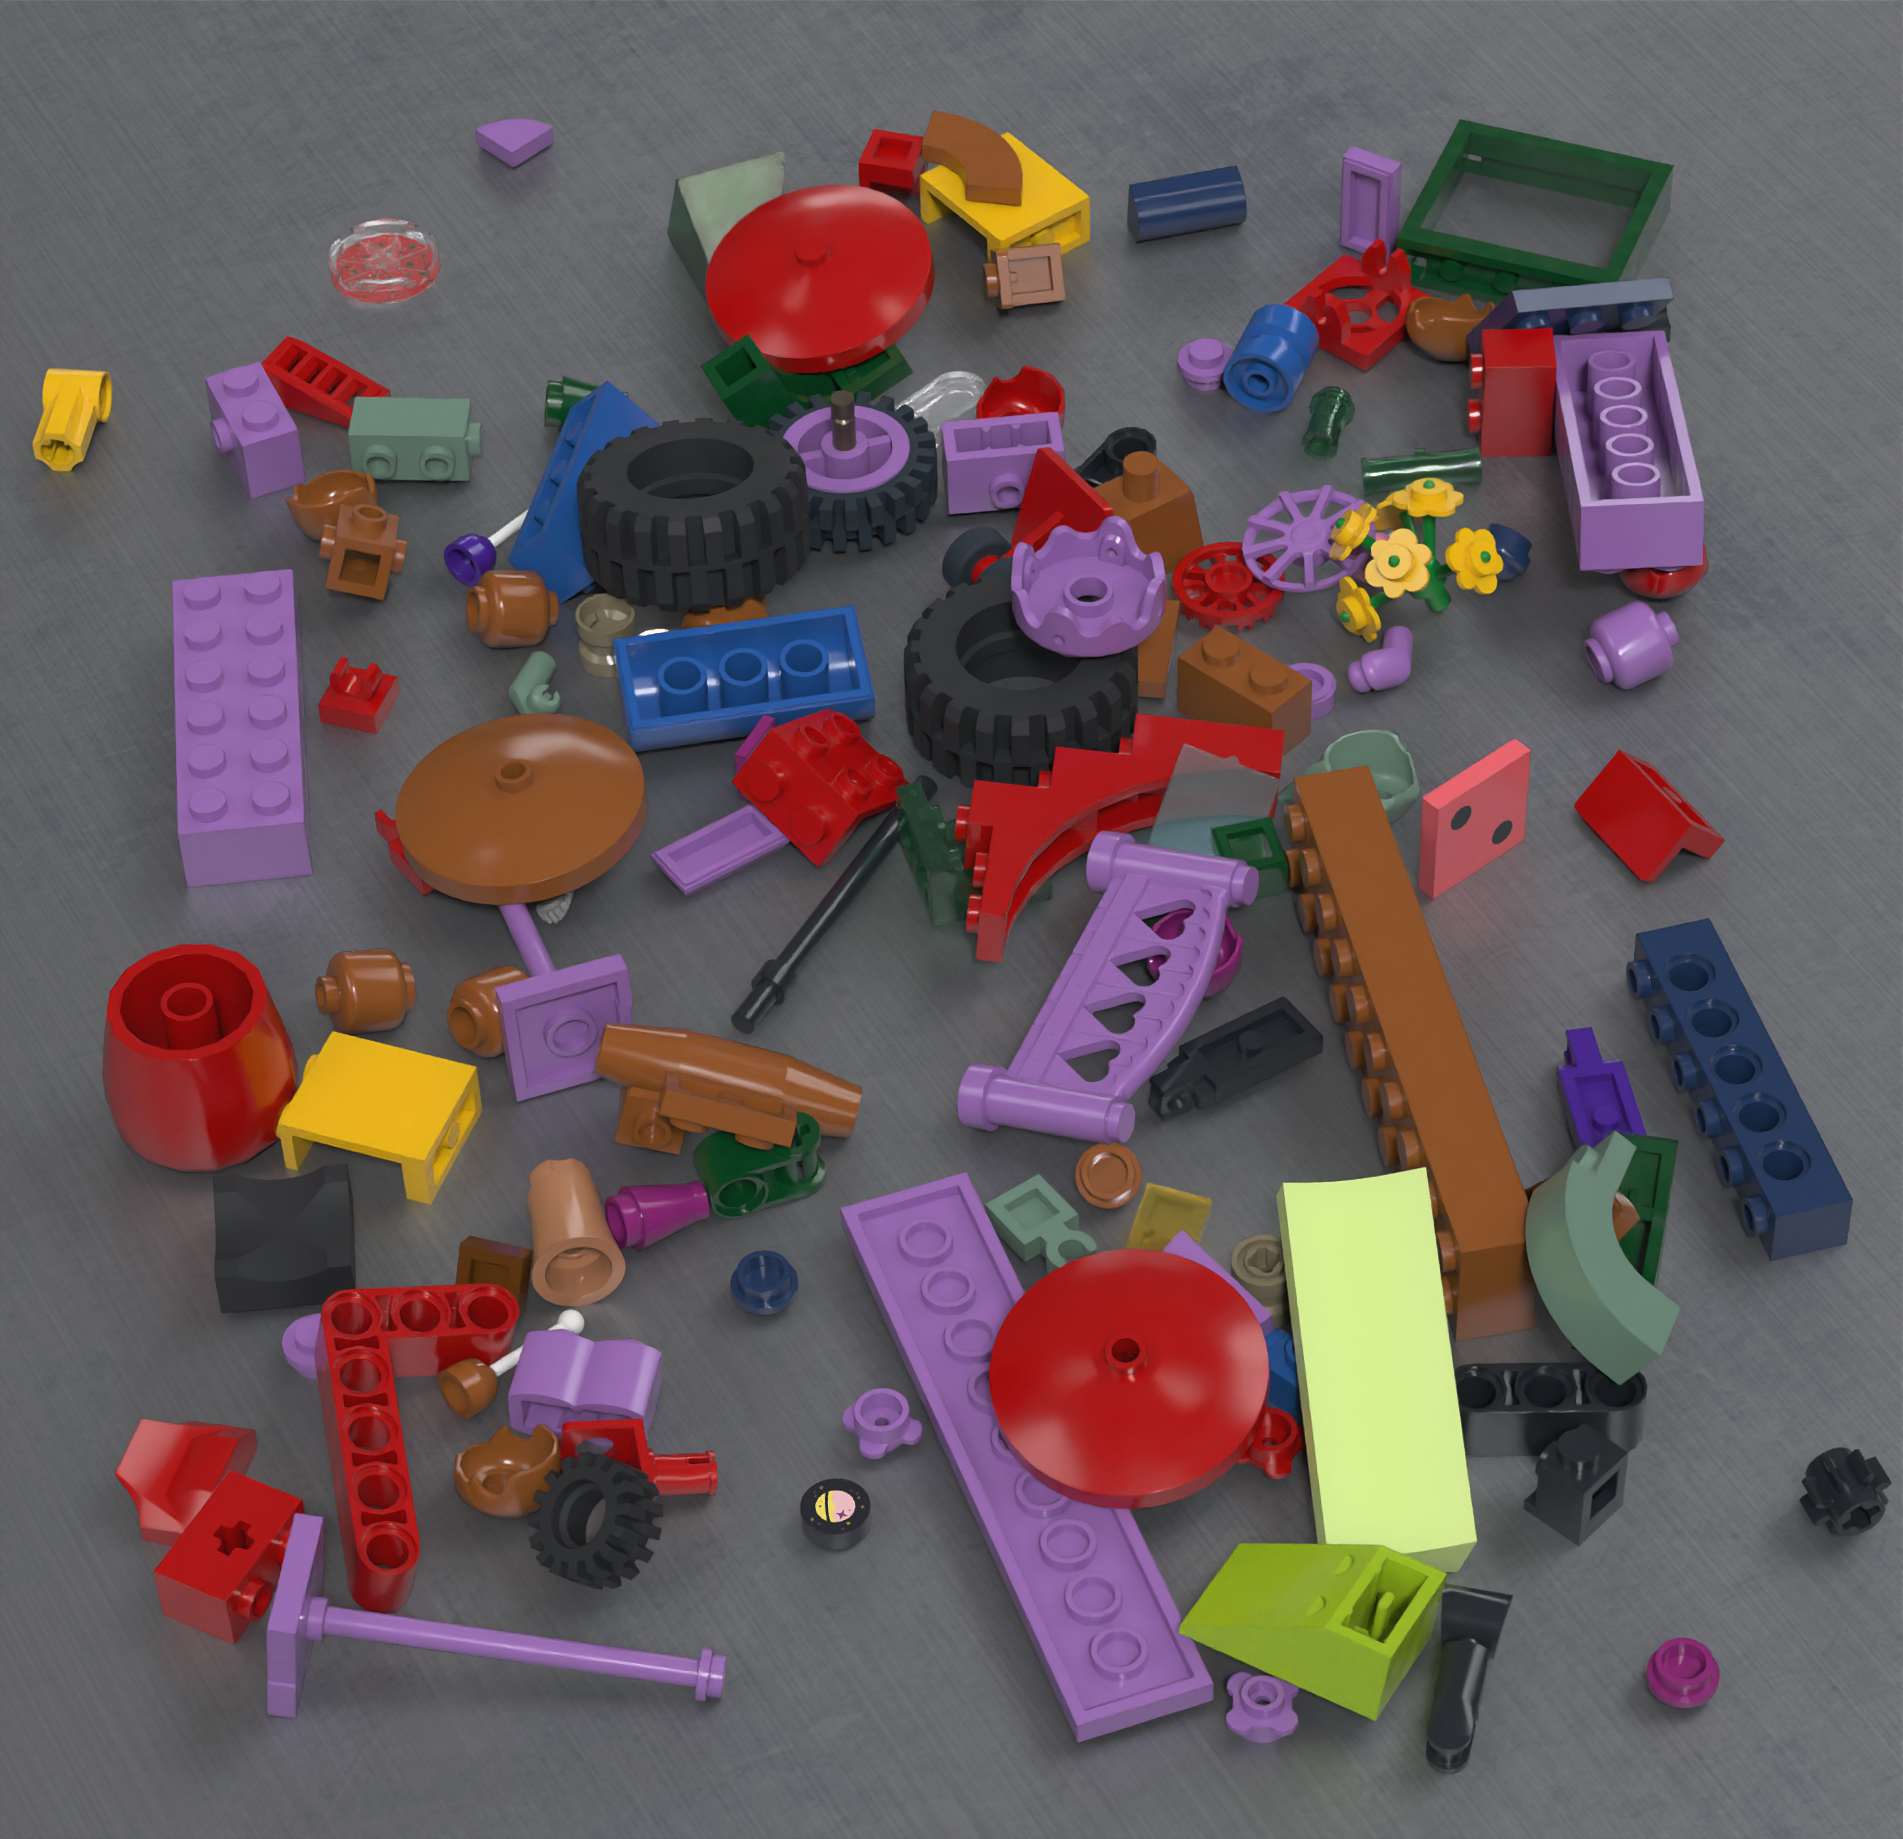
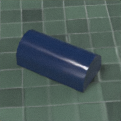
(1186, 203)

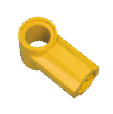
(71, 407)

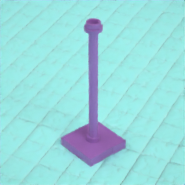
(558, 1016)
(305, 1616)

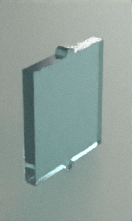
(1208, 795)

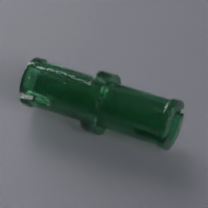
(1397, 472)

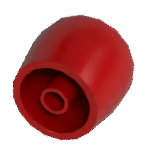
(196, 1059)

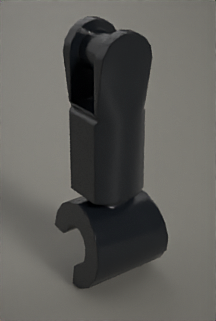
(1469, 1637)

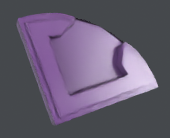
(514, 139)

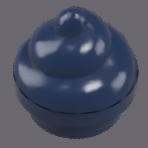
(1513, 551)

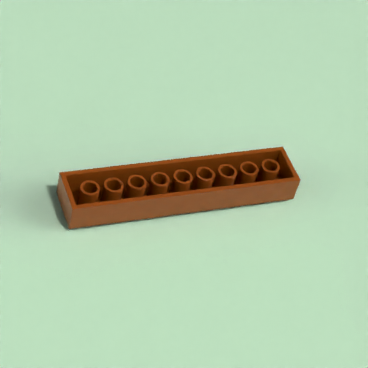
(1410, 1046)

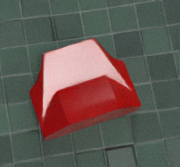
(177, 1469)

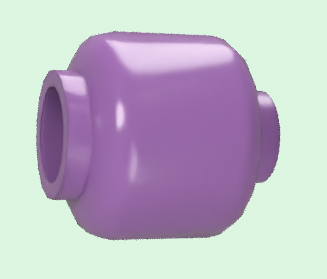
(1631, 645)

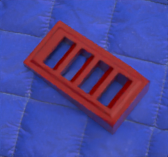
(296, 363)

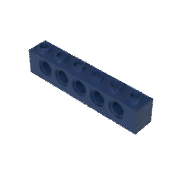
(1739, 1090)

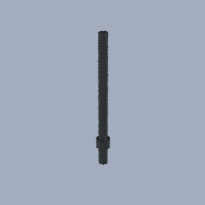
(778, 976)

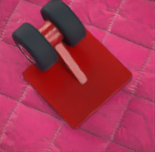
(1051, 499)

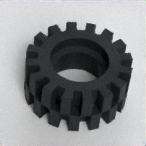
(623, 1530)

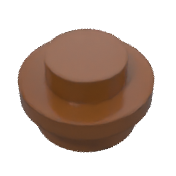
(1108, 1176)

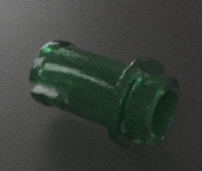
(1330, 412)

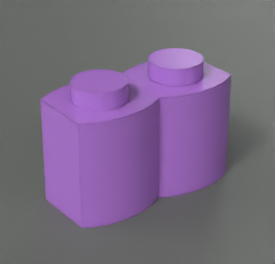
(583, 1380)

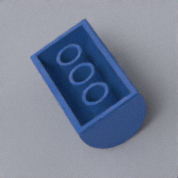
(730, 675)

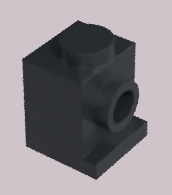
(1572, 1473)

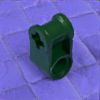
(751, 1179)

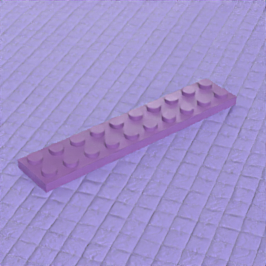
(1069, 1566)

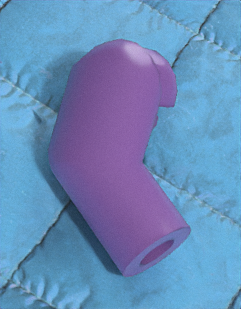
(1386, 666)

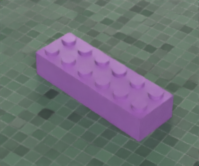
(1626, 453)
(240, 729)

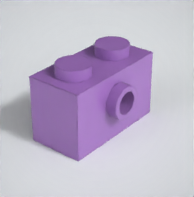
(254, 430)
(992, 458)

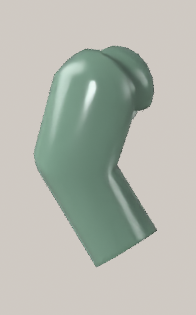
(530, 686)

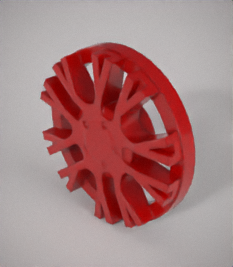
(1225, 586)

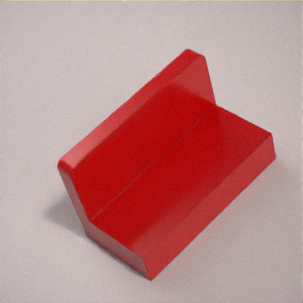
(1644, 816)

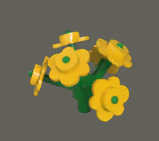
(1404, 563)

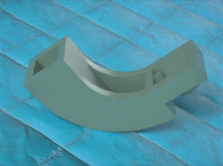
(1582, 1271)

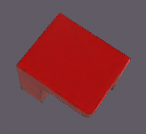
(892, 162)

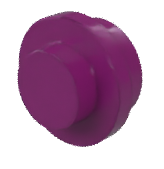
(1683, 1673)

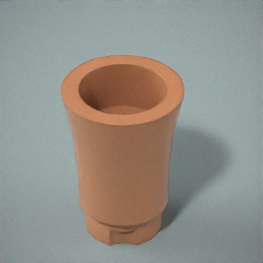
(571, 1240)

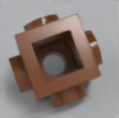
(362, 550)

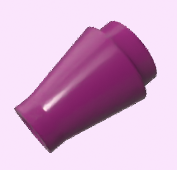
(653, 1212)

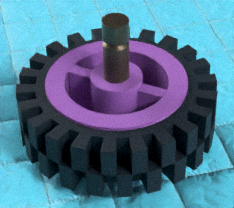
(862, 466)

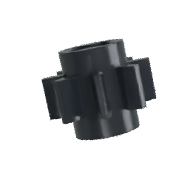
(1845, 1491)

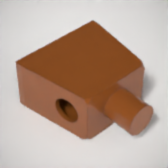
(1155, 507)

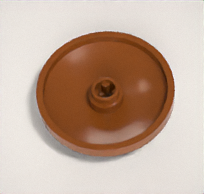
(521, 809)

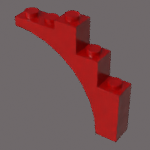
(1027, 832)

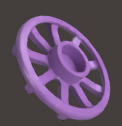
(1305, 540)

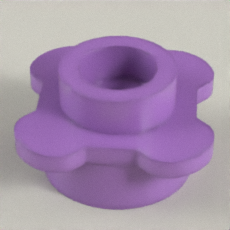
(878, 1408)
(1258, 1721)

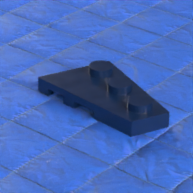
(1578, 308)

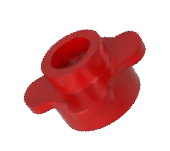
(1286, 1436)

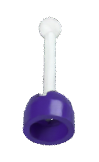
(474, 554)

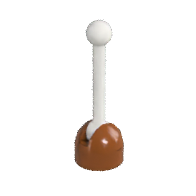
(473, 1386)

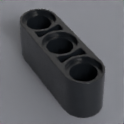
(1530, 1405)

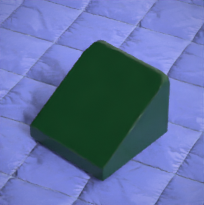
(1259, 847)

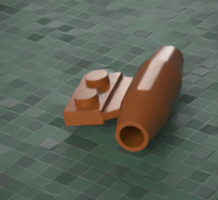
(726, 1084)

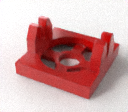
(1386, 282)

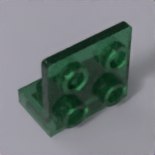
(938, 860)

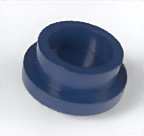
(764, 1283)

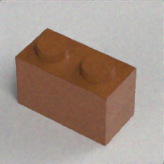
(1240, 685)

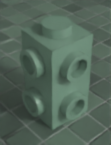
(414, 438)

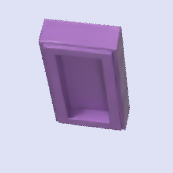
(1369, 200)

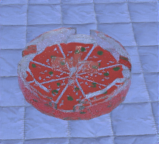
(384, 262)

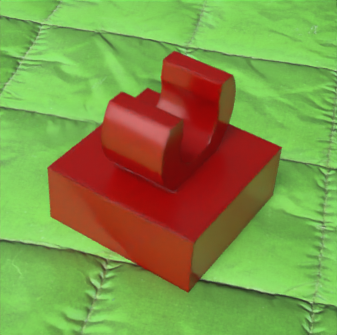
(358, 697)

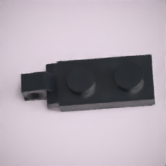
(1234, 1058)

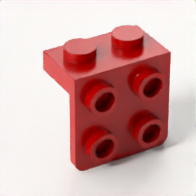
(819, 781)

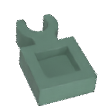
(1037, 1222)

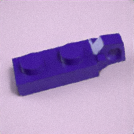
(1595, 1092)

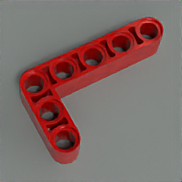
(379, 1349)

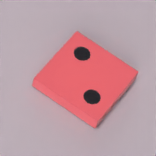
(1473, 818)

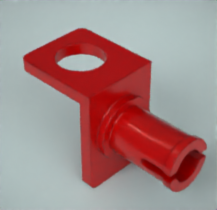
(671, 1473)

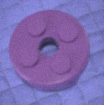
(1098, 564)

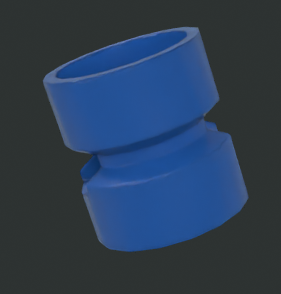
(1271, 358)

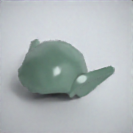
(1388, 763)

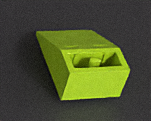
(1322, 1617)

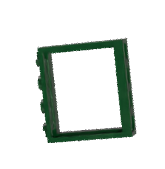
(1494, 271)

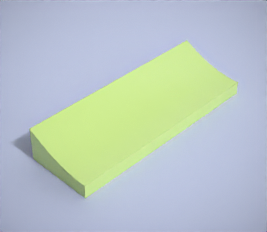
(1376, 1367)

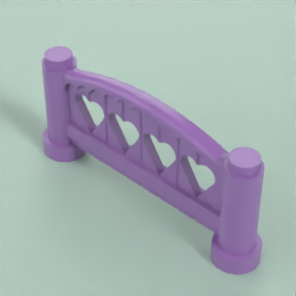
(1136, 884)

